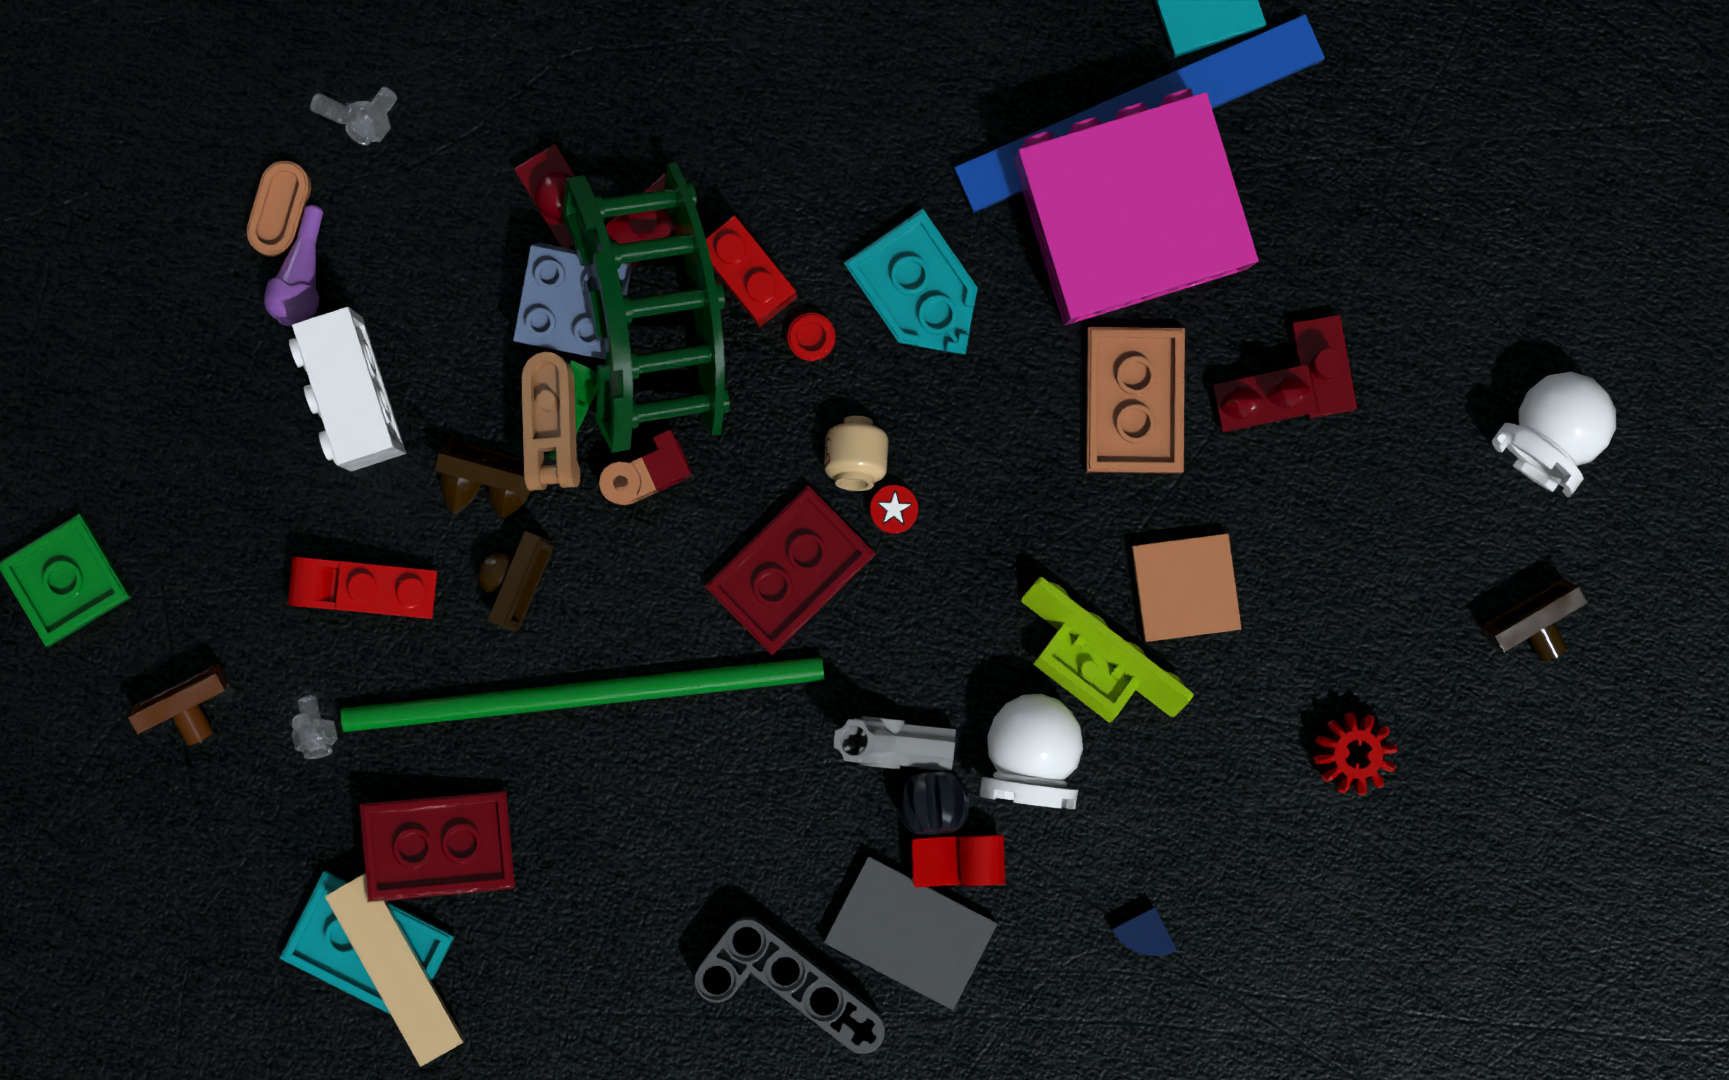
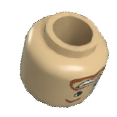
(856, 453)

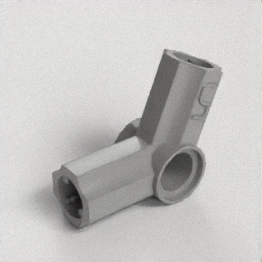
(895, 744)

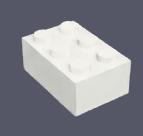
(346, 389)

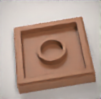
(1186, 587)

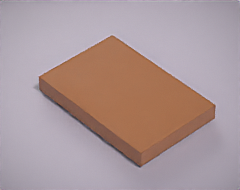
(1135, 400)

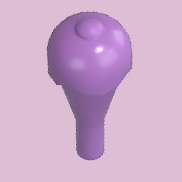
(293, 292)

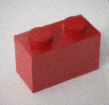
(748, 272)

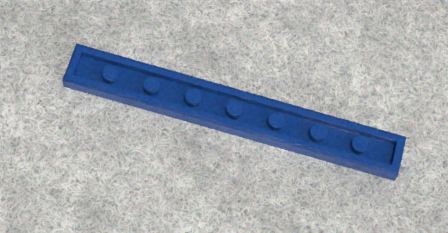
(1221, 75)

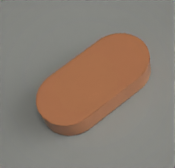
(278, 208)

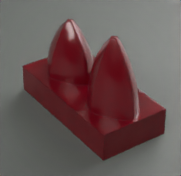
(1266, 398)

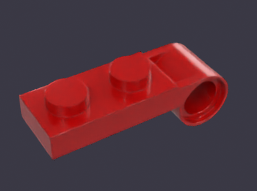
(362, 587)

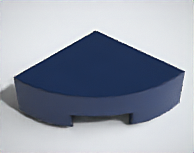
(1145, 934)

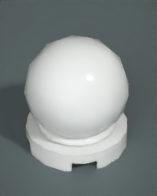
(1560, 426)
(1034, 750)

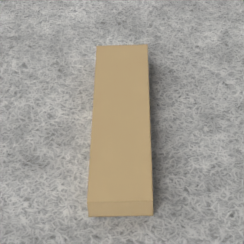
(395, 972)

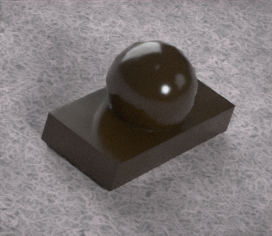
(514, 579)

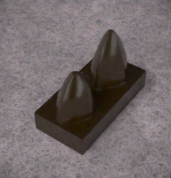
(468, 466)

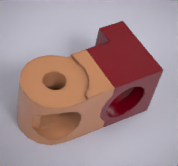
(634, 481)

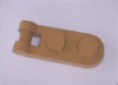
(549, 422)

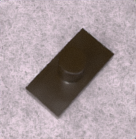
(1536, 620)

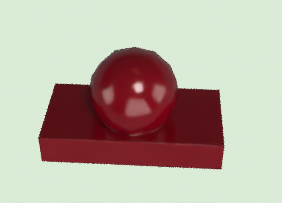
(545, 182)

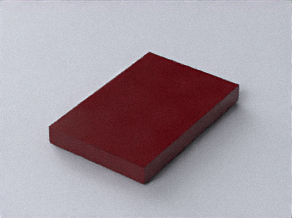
(790, 570)
(436, 846)

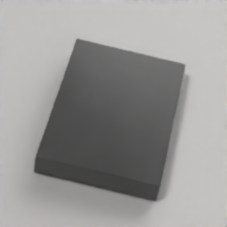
(910, 933)

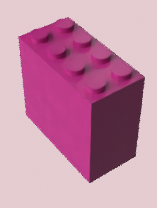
(1134, 206)

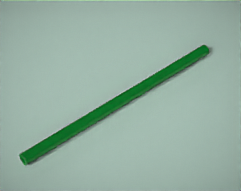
(582, 694)

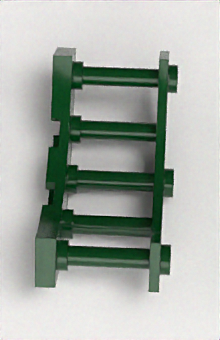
(612, 310)

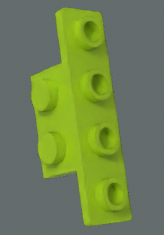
(1096, 661)

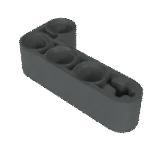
(795, 992)

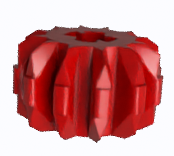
(1339, 752)

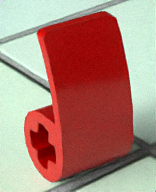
(958, 860)

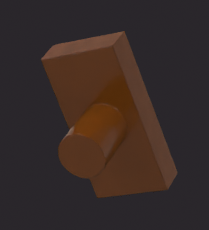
(182, 705)

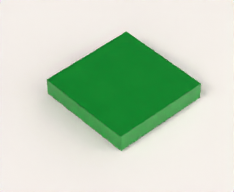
(64, 580)

